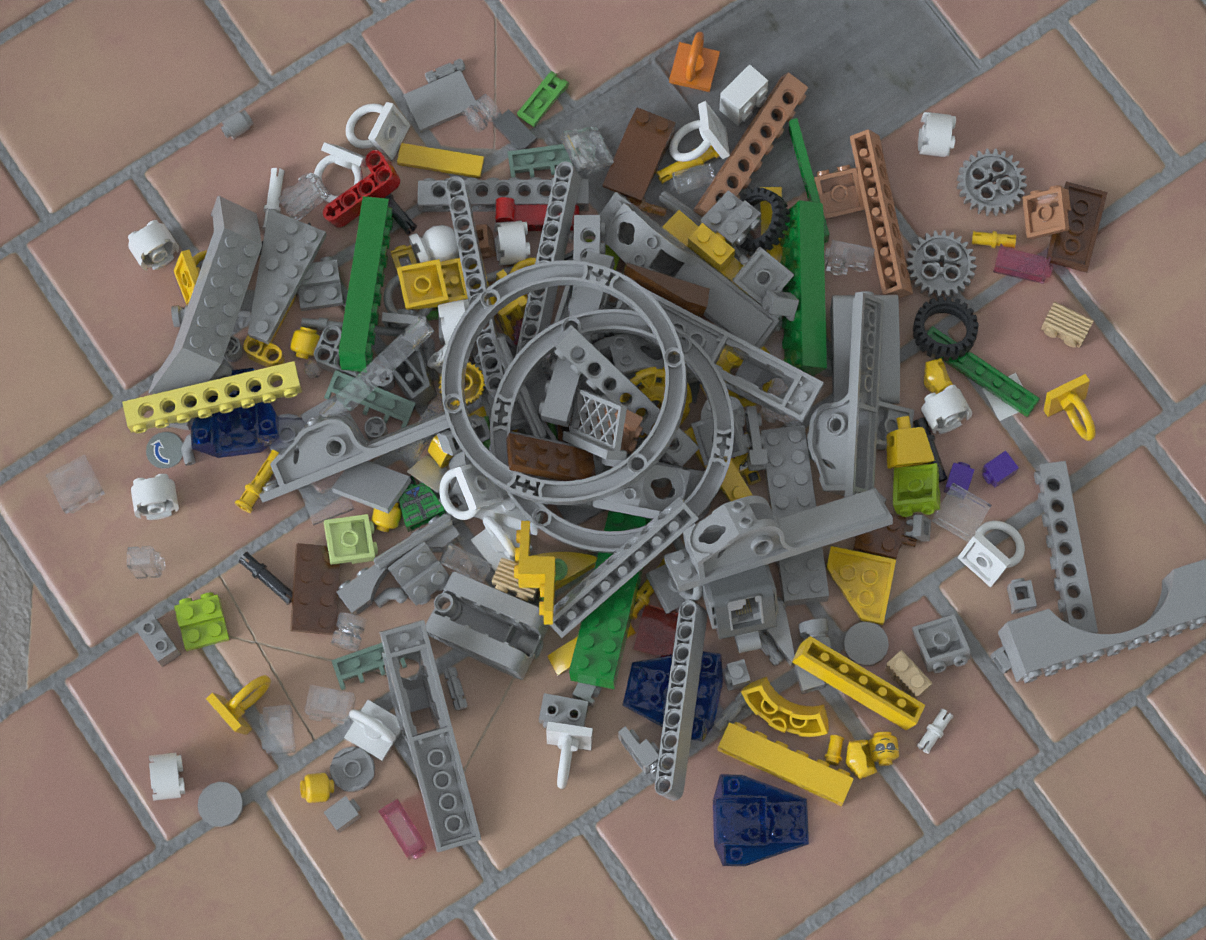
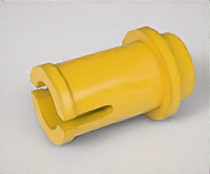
(834, 750)

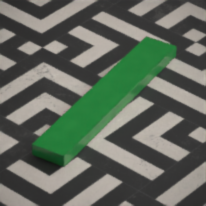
(805, 168)
(989, 377)

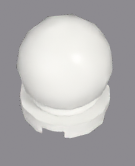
(436, 243)

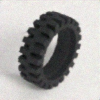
(777, 223)
(949, 307)

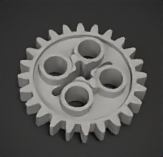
(999, 198)
(940, 282)

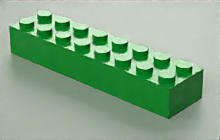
(804, 256)
(365, 284)
(606, 629)

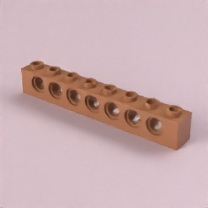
(786, 86)
(881, 214)

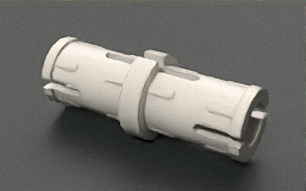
(934, 731)

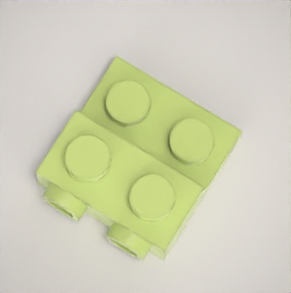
(350, 539)

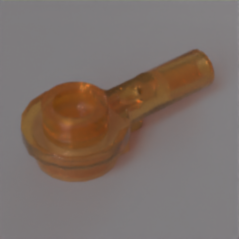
(643, 206)

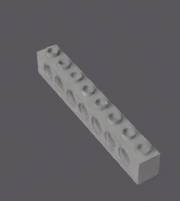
(493, 186)
(572, 339)
(1058, 474)
(622, 565)

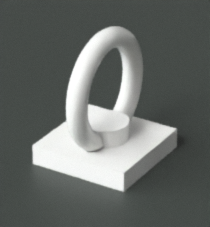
(711, 130)
(386, 133)
(343, 158)
(476, 488)
(496, 542)
(985, 558)
(373, 730)
(569, 739)

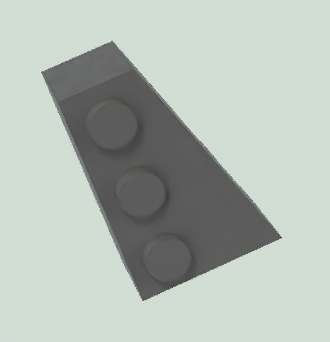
(416, 377)

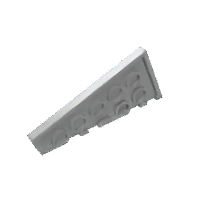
(284, 262)

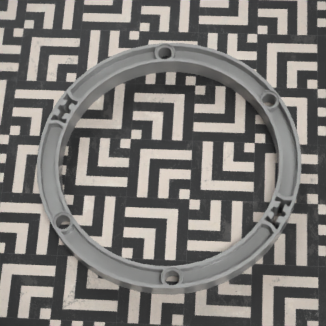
(535, 278)
(602, 322)

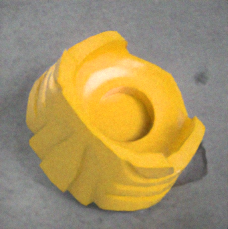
(936, 376)
(859, 759)

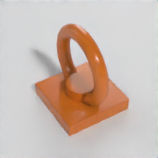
(694, 65)

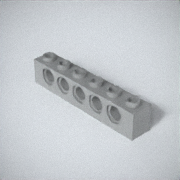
(583, 227)

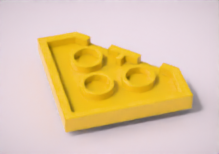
(863, 581)

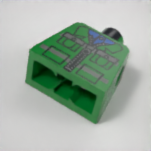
(419, 505)

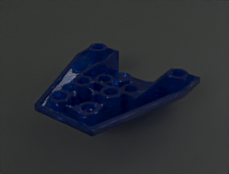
(237, 431)
(649, 685)
(756, 820)

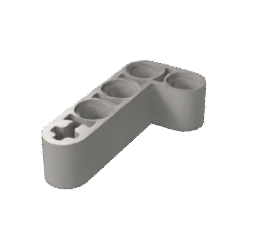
(333, 362)

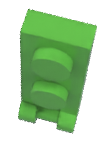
(542, 99)

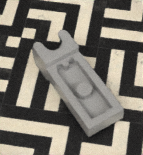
(756, 456)

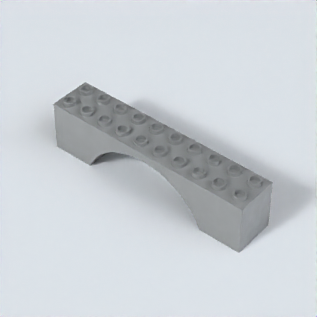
(1046, 643)

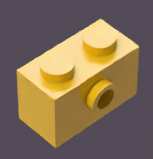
(711, 247)

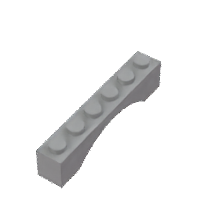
(361, 591)

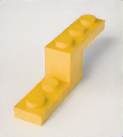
(733, 484)
(535, 572)

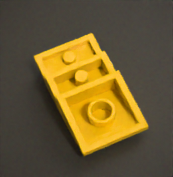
(433, 283)

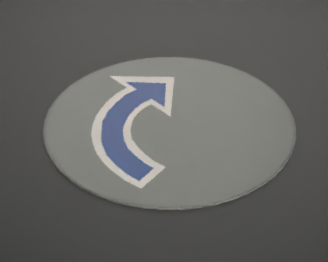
(164, 450)

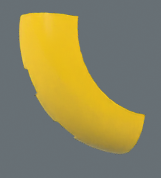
(783, 714)

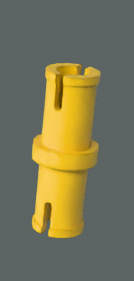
(993, 239)

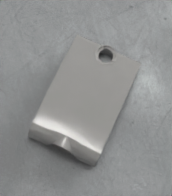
(841, 326)
(488, 625)

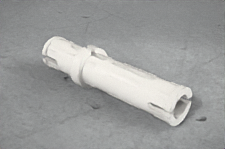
(274, 193)

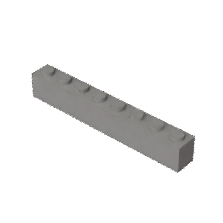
(564, 381)

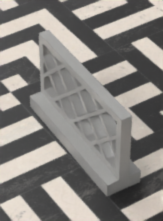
(593, 440)

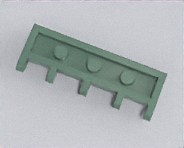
(537, 159)
(378, 399)
(360, 663)

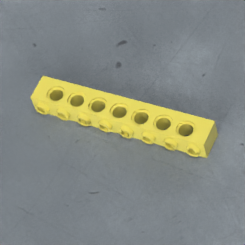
(201, 392)

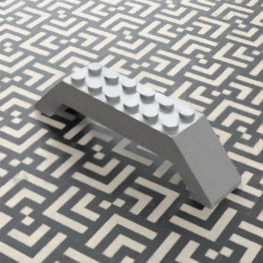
(214, 299)

